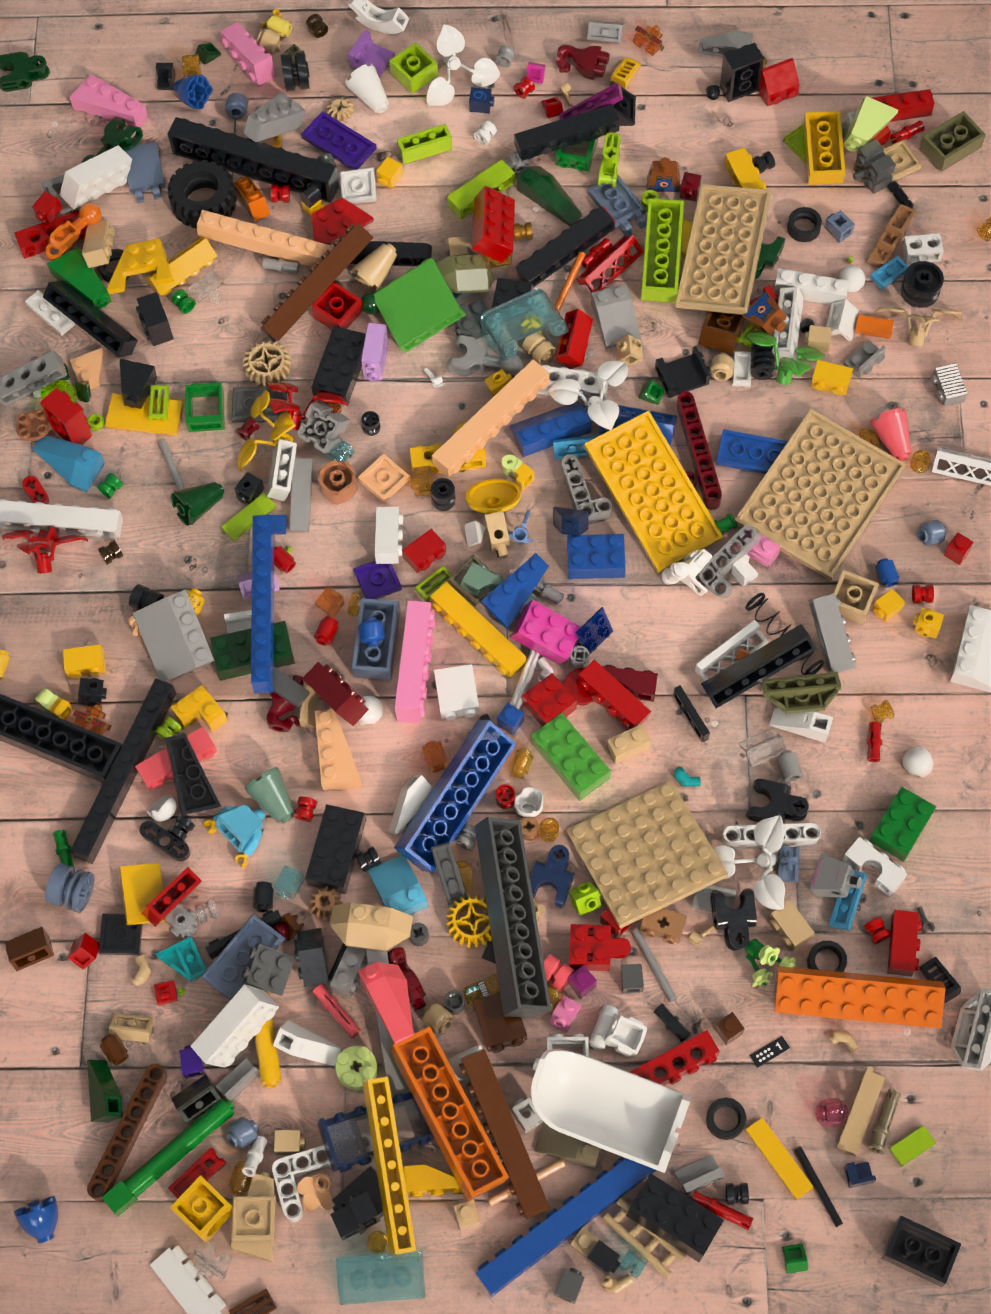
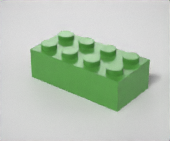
(570, 756)

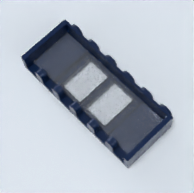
(349, 1136)

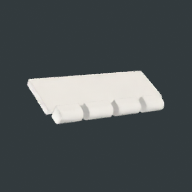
(181, 1282)

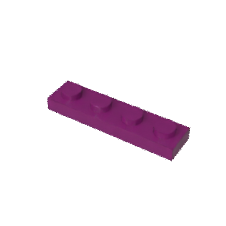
(604, 98)

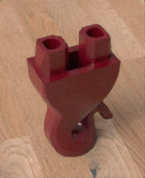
(584, 60)
(281, 707)
(415, 990)

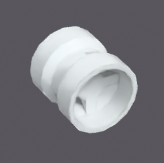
(485, 133)

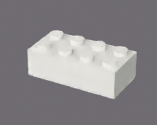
(95, 177)
(235, 1026)

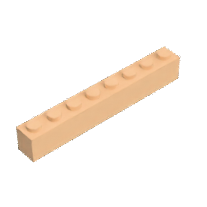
(260, 239)
(490, 418)

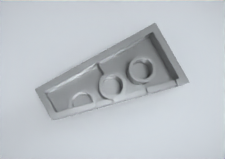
(274, 118)

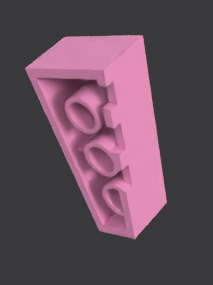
(248, 54)
(106, 101)

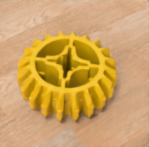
(465, 922)

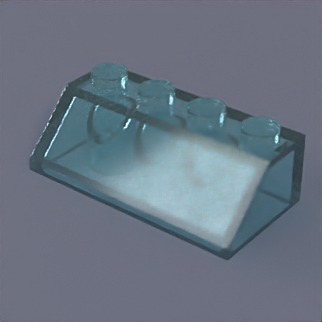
(380, 1278)

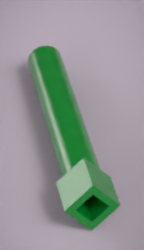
(127, 1191)

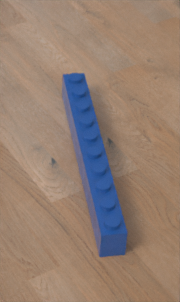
(262, 605)
(561, 1224)

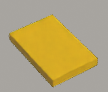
(139, 887)

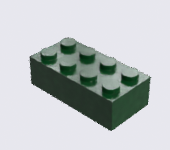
(233, 651)

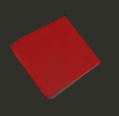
(552, 107)

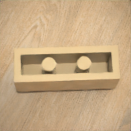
(98, 243)

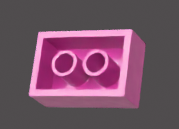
(545, 632)

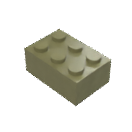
(952, 141)

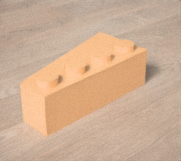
(335, 758)

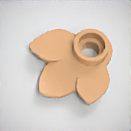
(313, 1194)

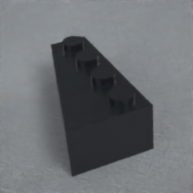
(190, 781)

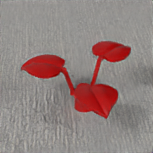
(293, 409)
(42, 560)

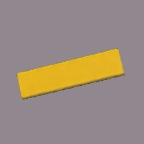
(779, 1159)

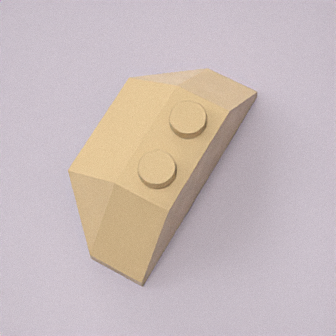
(370, 926)

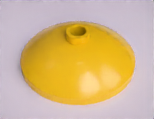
(493, 496)

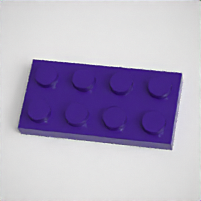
(339, 140)

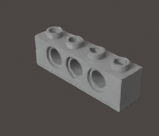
(31, 377)

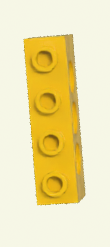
(420, 453)

